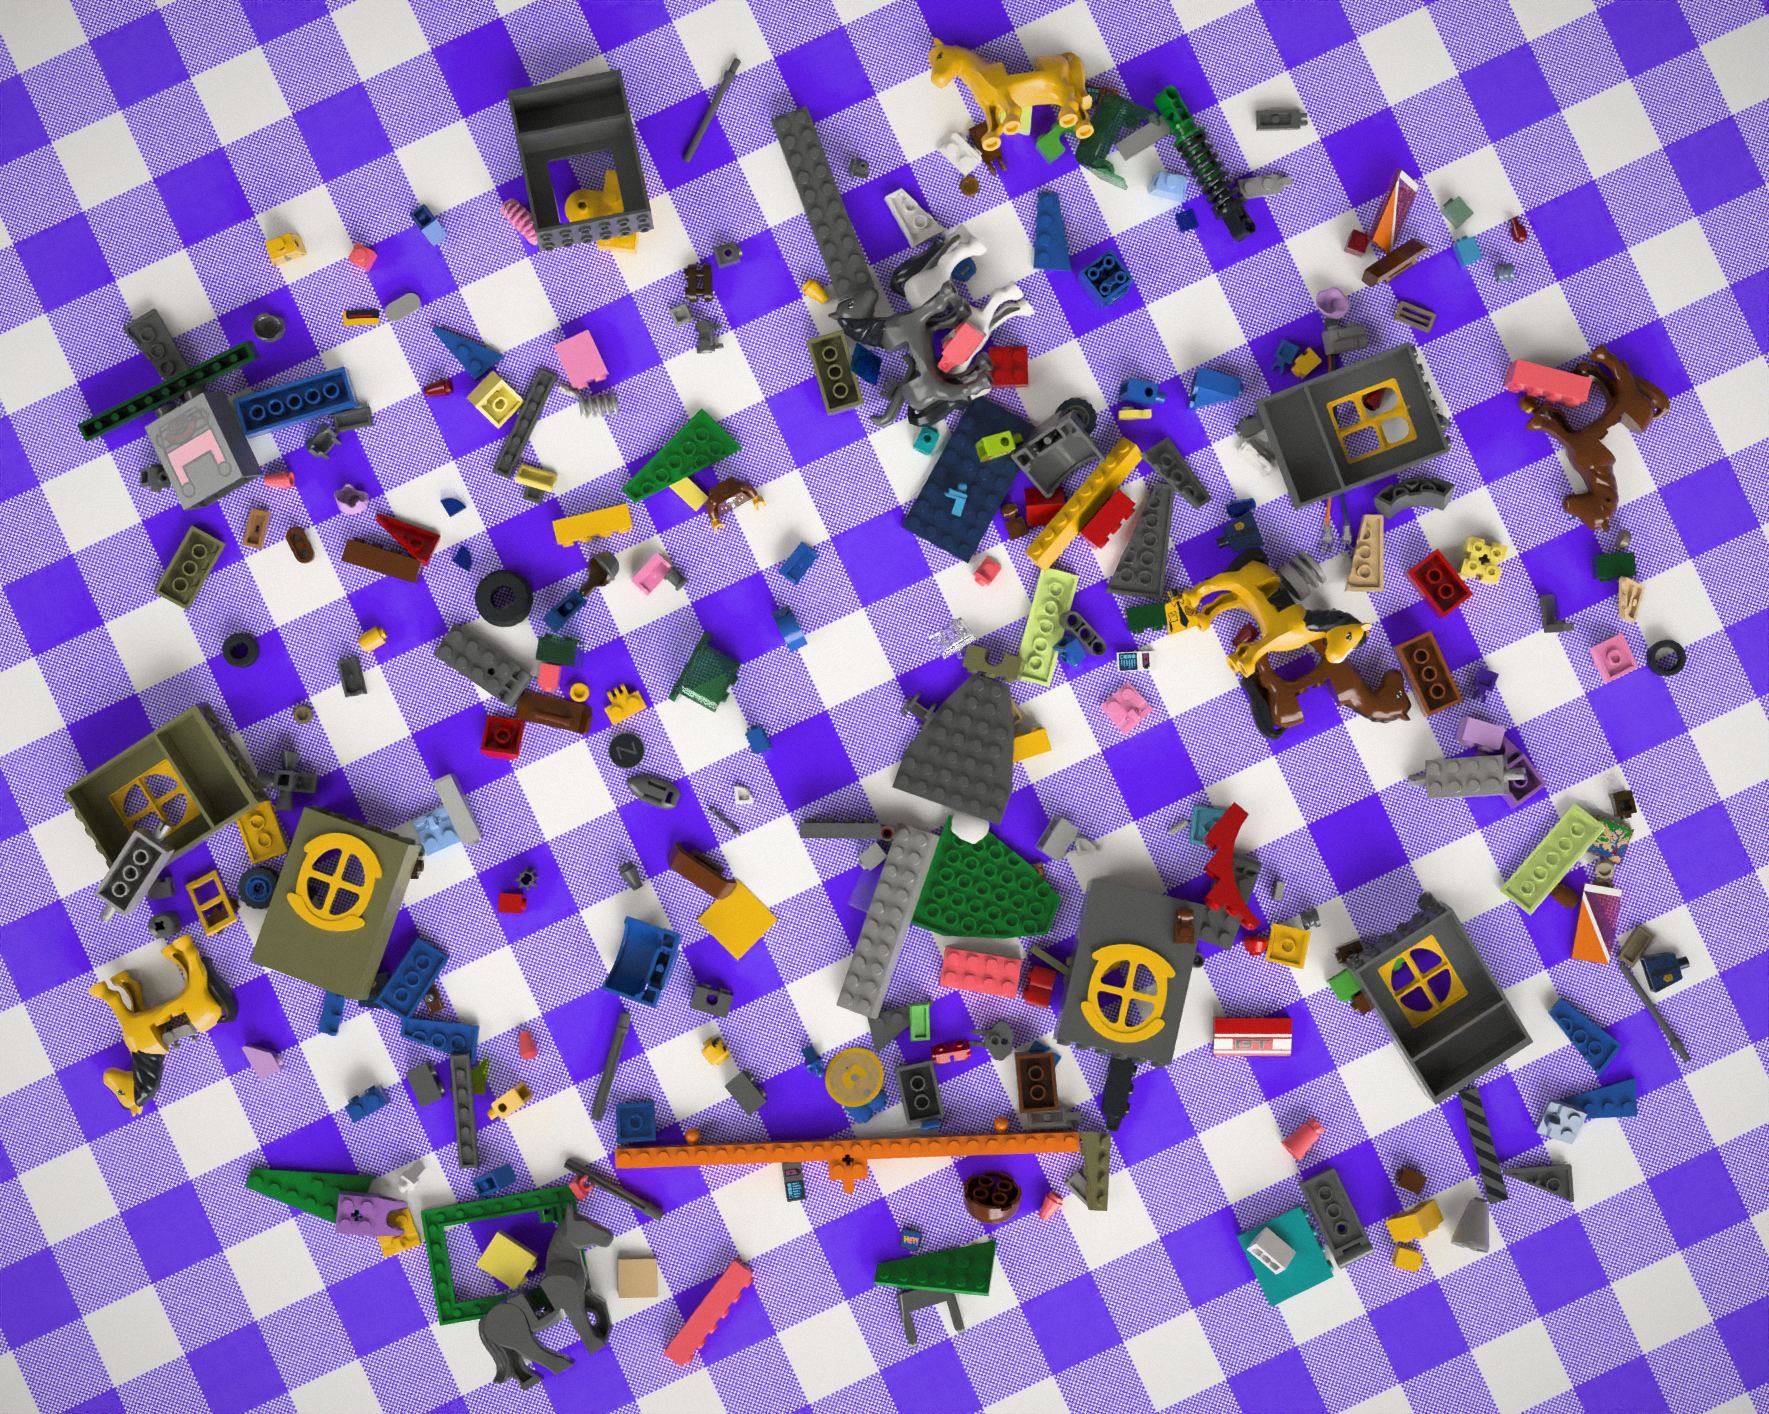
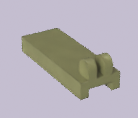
(1050, 960)

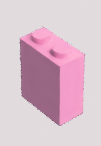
(581, 360)

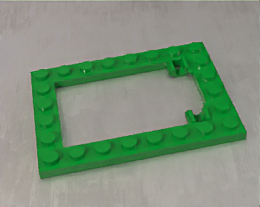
(437, 1218)

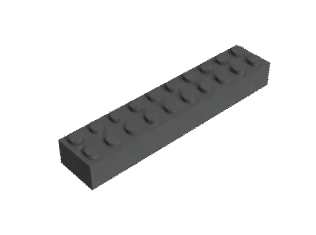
(822, 202)

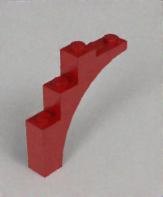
(1220, 867)

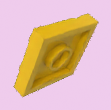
(1288, 946)
(395, 1244)

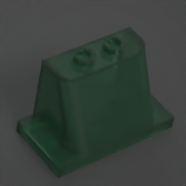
(707, 676)

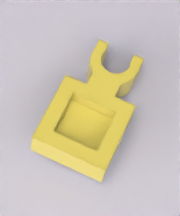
(1129, 413)

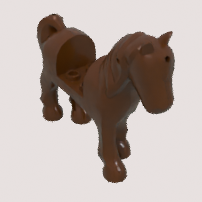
(1627, 401)

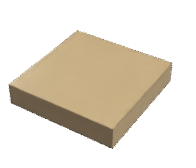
(637, 1278)

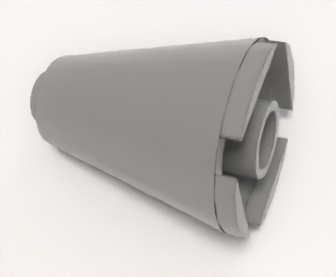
(1473, 1227)

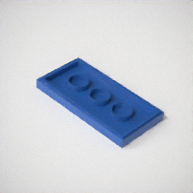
(412, 979)

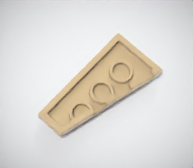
(1367, 563)

